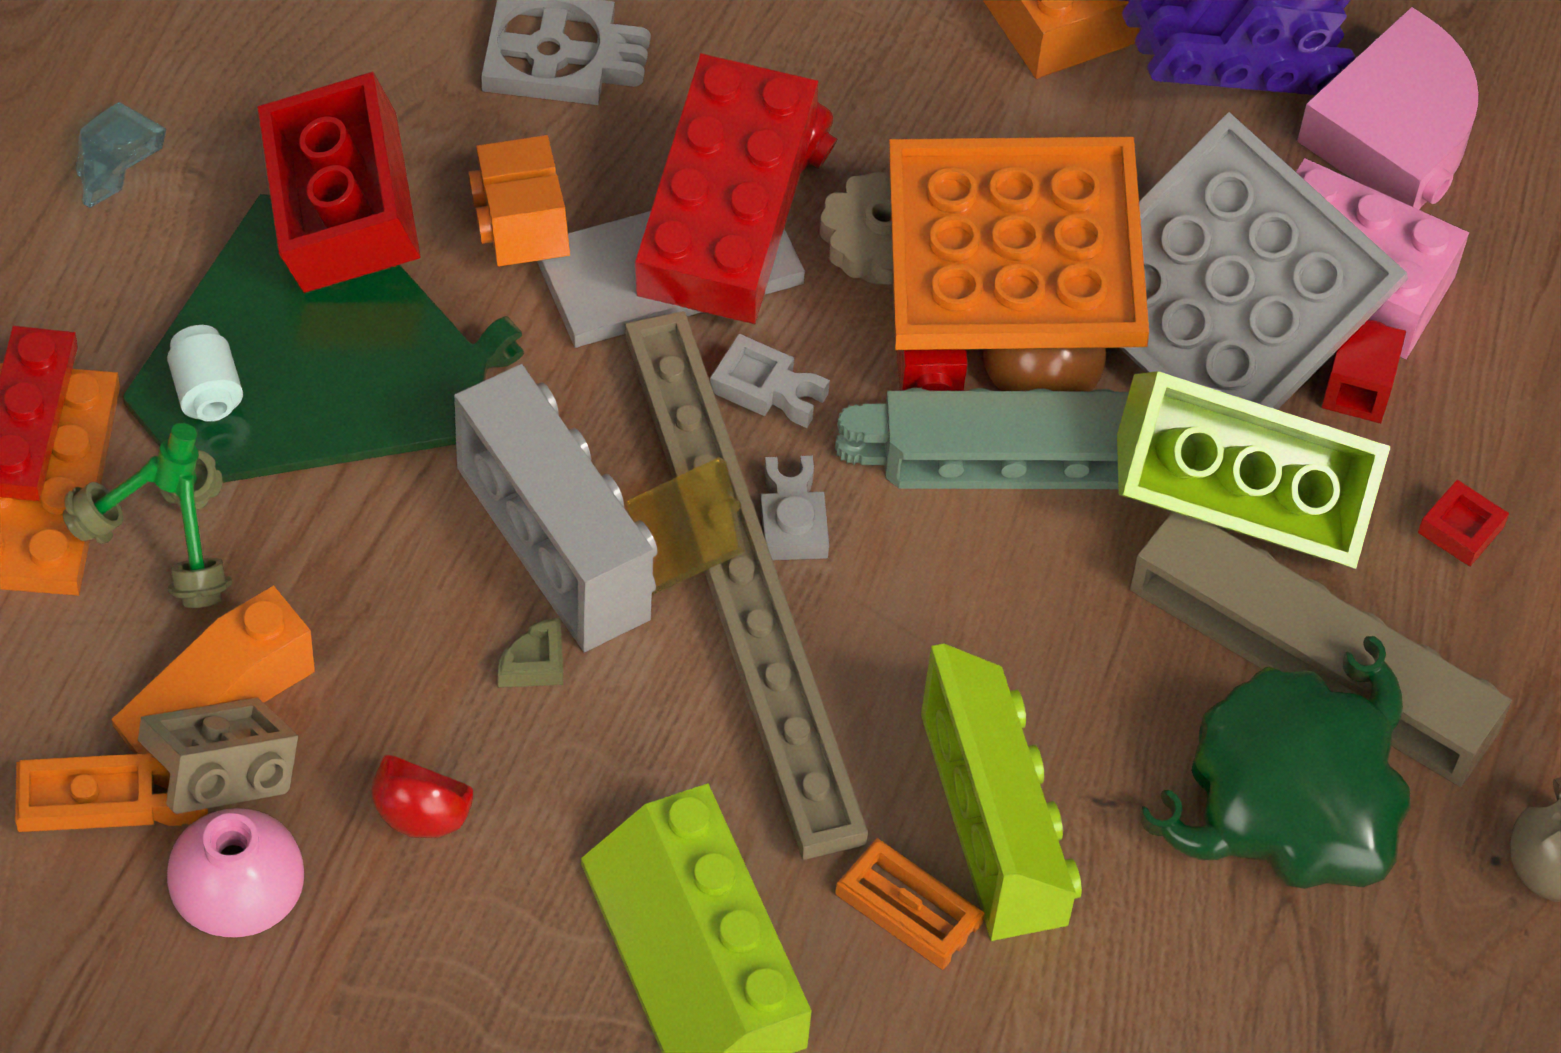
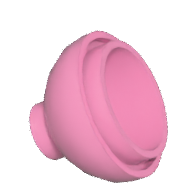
(238, 891)

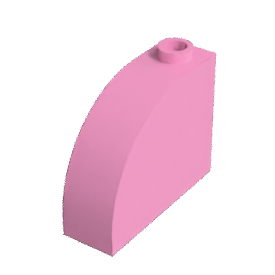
(1398, 113)

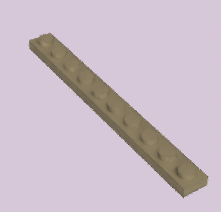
(751, 600)

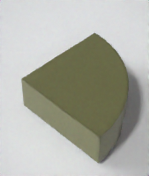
(534, 657)

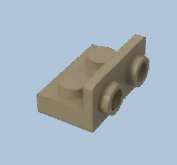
(221, 753)

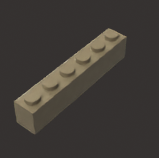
(1297, 625)

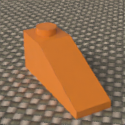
(238, 657)

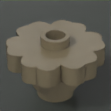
(860, 228)

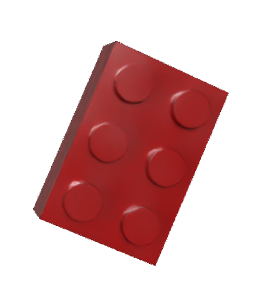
(338, 182)

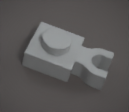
(764, 377)
(791, 515)

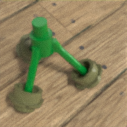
(184, 478)

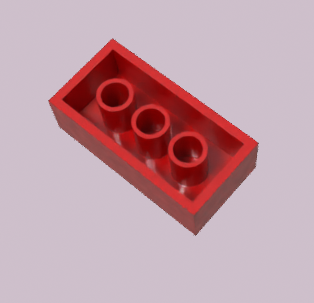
(727, 188)

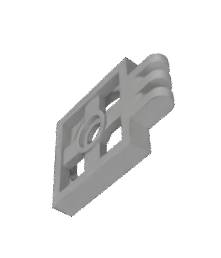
(614, 59)

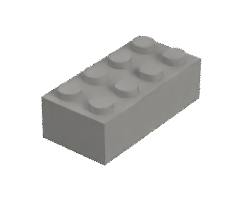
(555, 506)

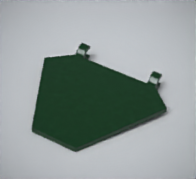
(320, 371)

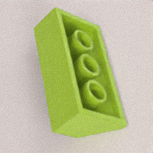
(1248, 467)
(997, 795)
(696, 932)

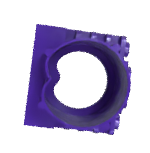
(1242, 42)

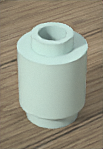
(204, 373)

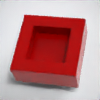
(1463, 523)

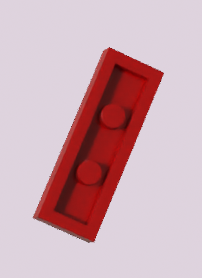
(31, 405)

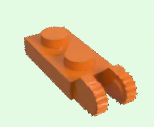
(94, 793)

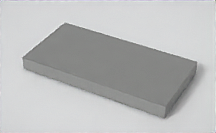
(598, 280)

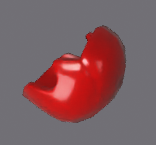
(419, 799)

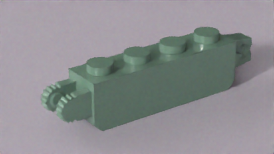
(987, 438)

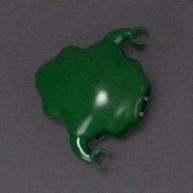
(1299, 777)

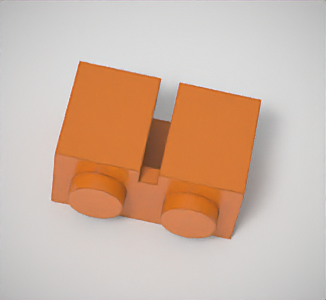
(520, 201)

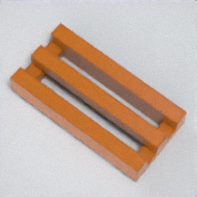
(895, 922)

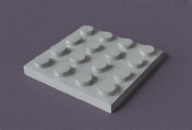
(1251, 271)

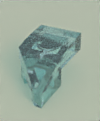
(112, 145)

